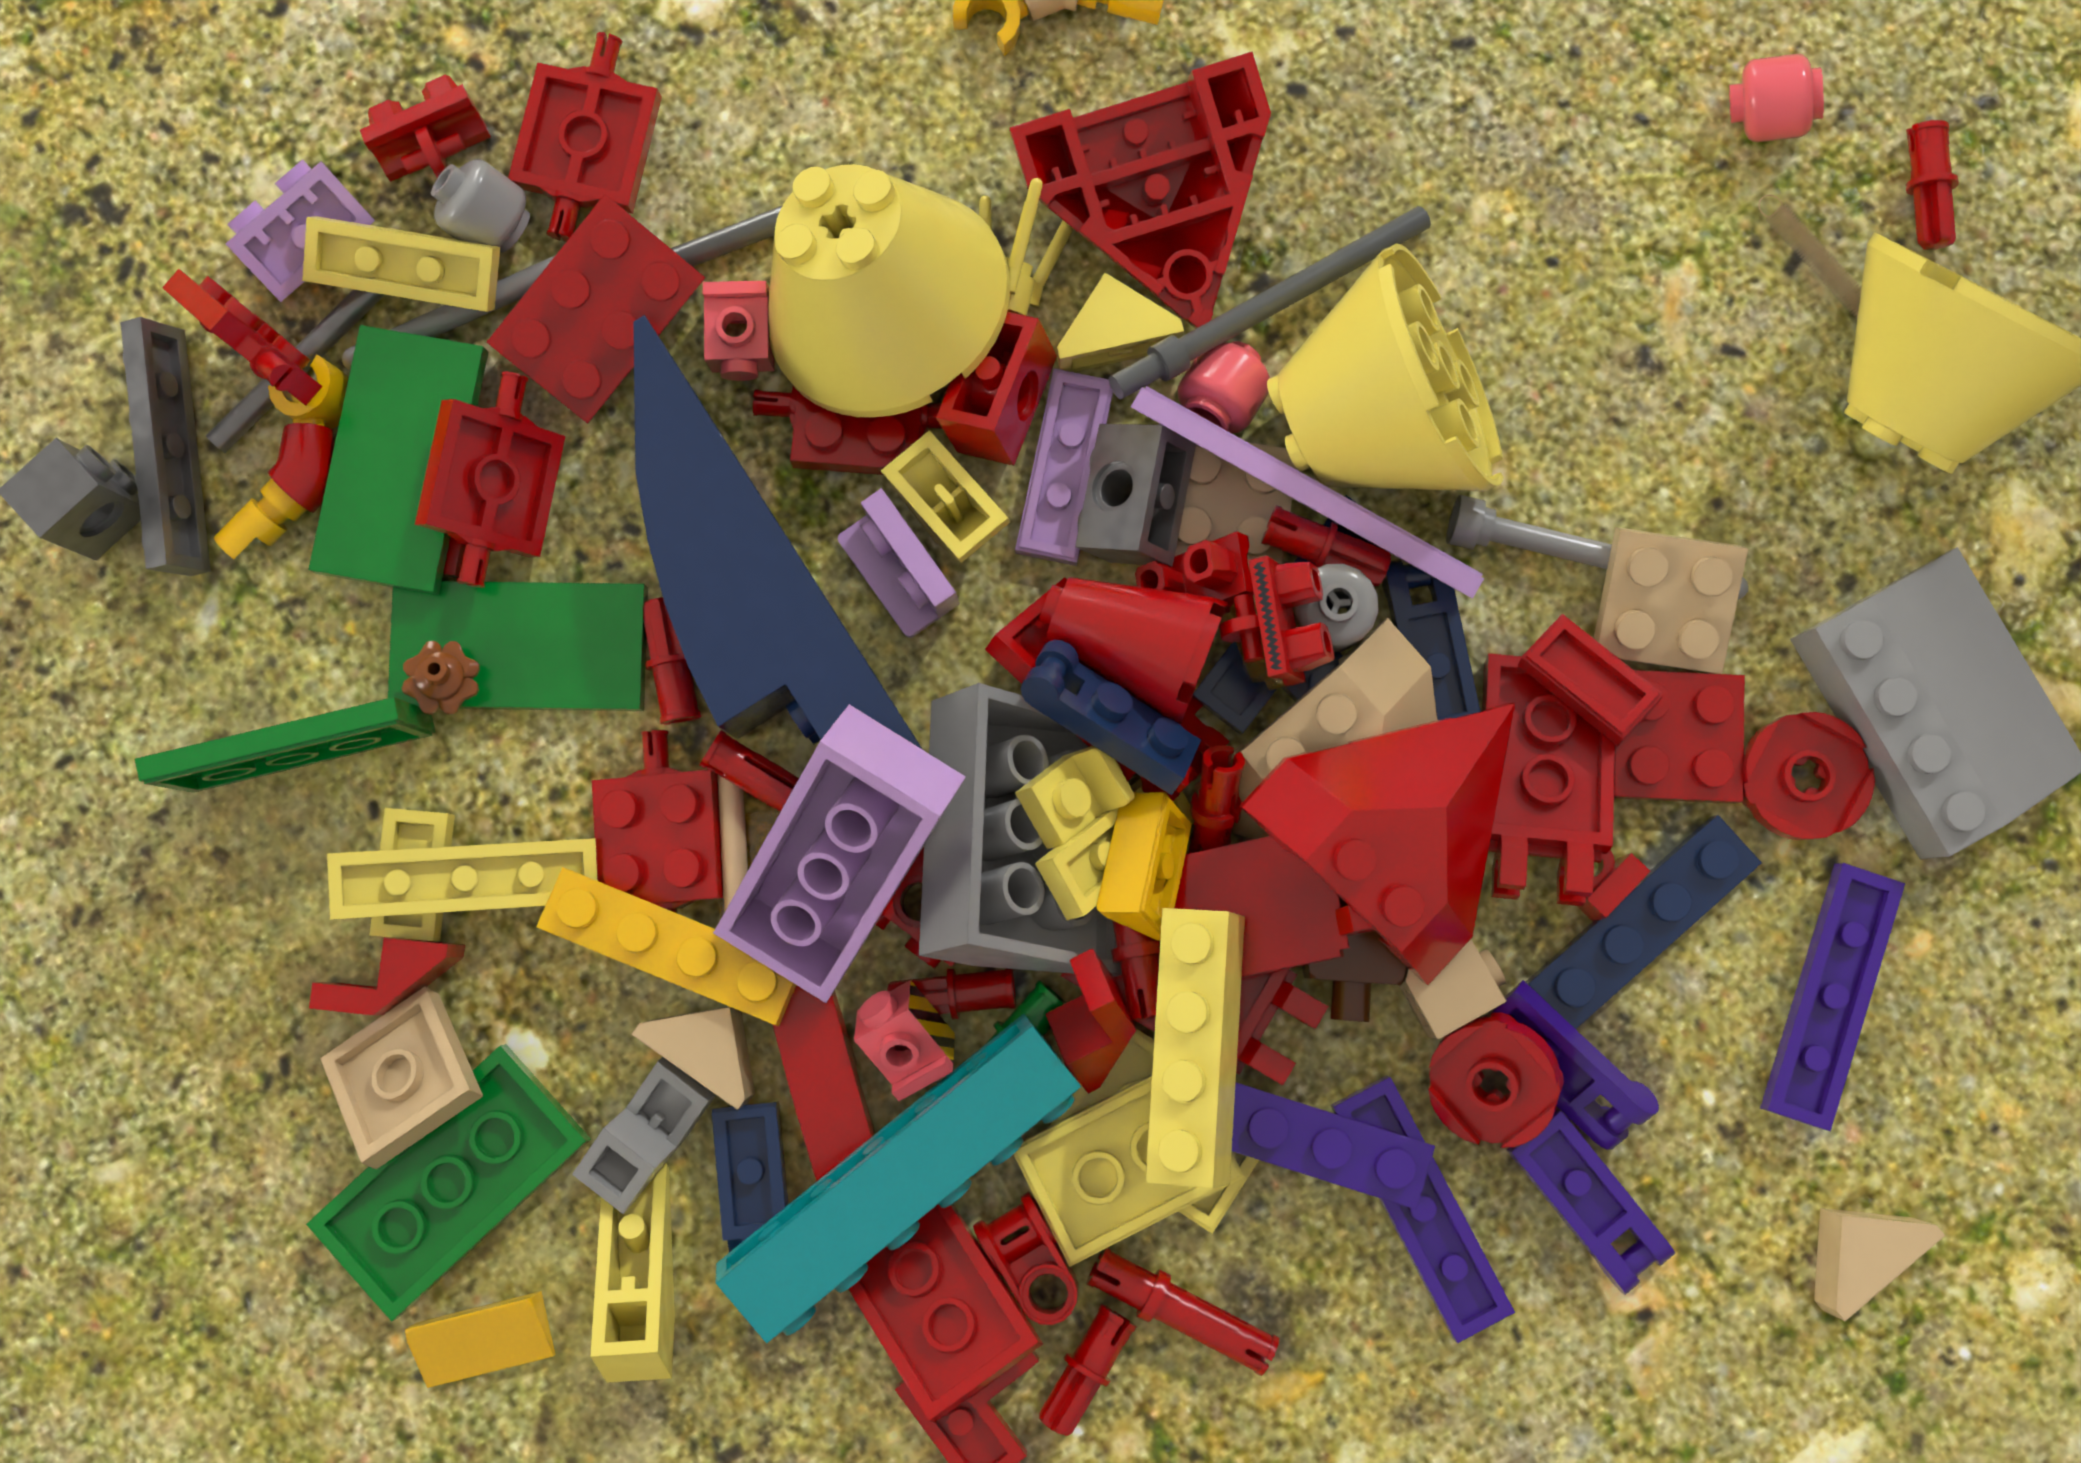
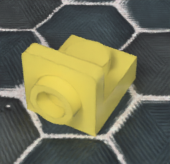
(1073, 794)

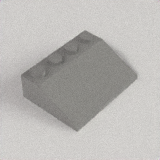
(1941, 705)
(979, 867)

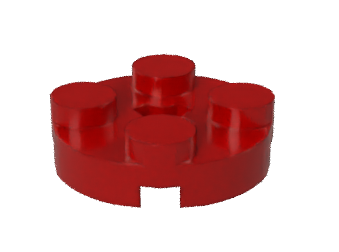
(1840, 765)
(1504, 1046)

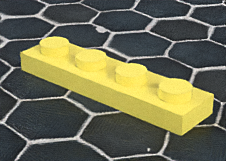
(452, 877)

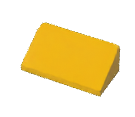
(1144, 863)
(481, 1339)

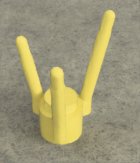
(1023, 288)

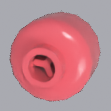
(1777, 98)
(1226, 385)

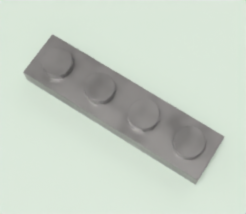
(165, 447)

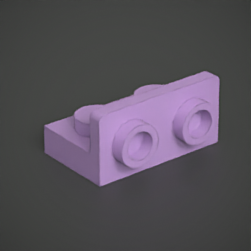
(274, 238)
(897, 566)

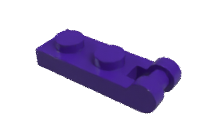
(1585, 1073)
(1591, 1201)

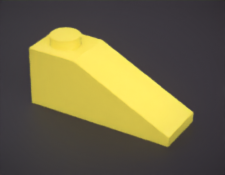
(635, 1288)

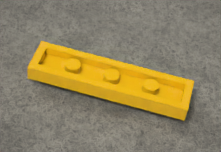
(663, 945)

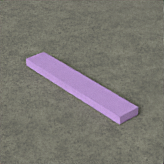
(1308, 491)

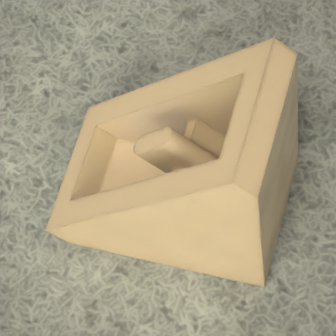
(707, 1048)
(1863, 1255)

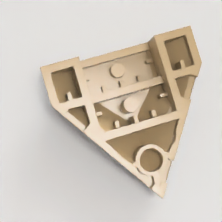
(1371, 692)

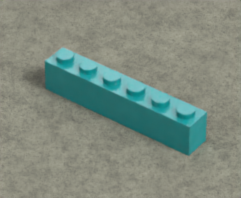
(895, 1180)

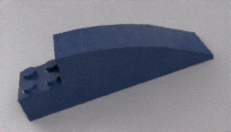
(730, 576)

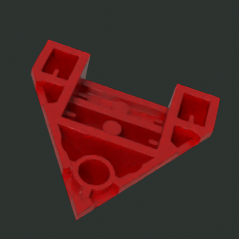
(1157, 178)
(1397, 827)

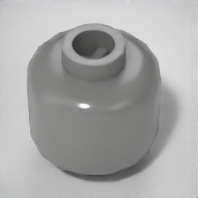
(480, 205)
(1346, 589)

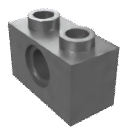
(1135, 494)
(75, 498)

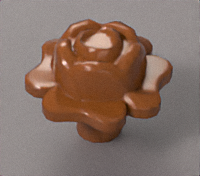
(440, 677)

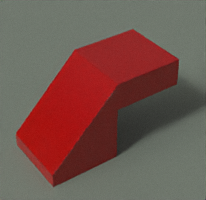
(403, 970)
(1094, 1025)

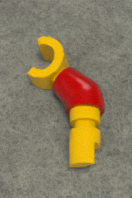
(301, 464)

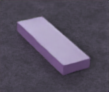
(1062, 466)

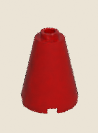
(1137, 637)

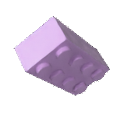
(838, 852)

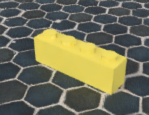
(1195, 1048)

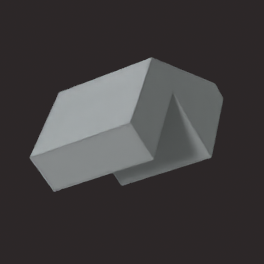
(643, 1135)

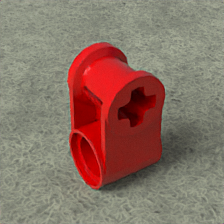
(1027, 1257)

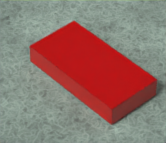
(1590, 679)

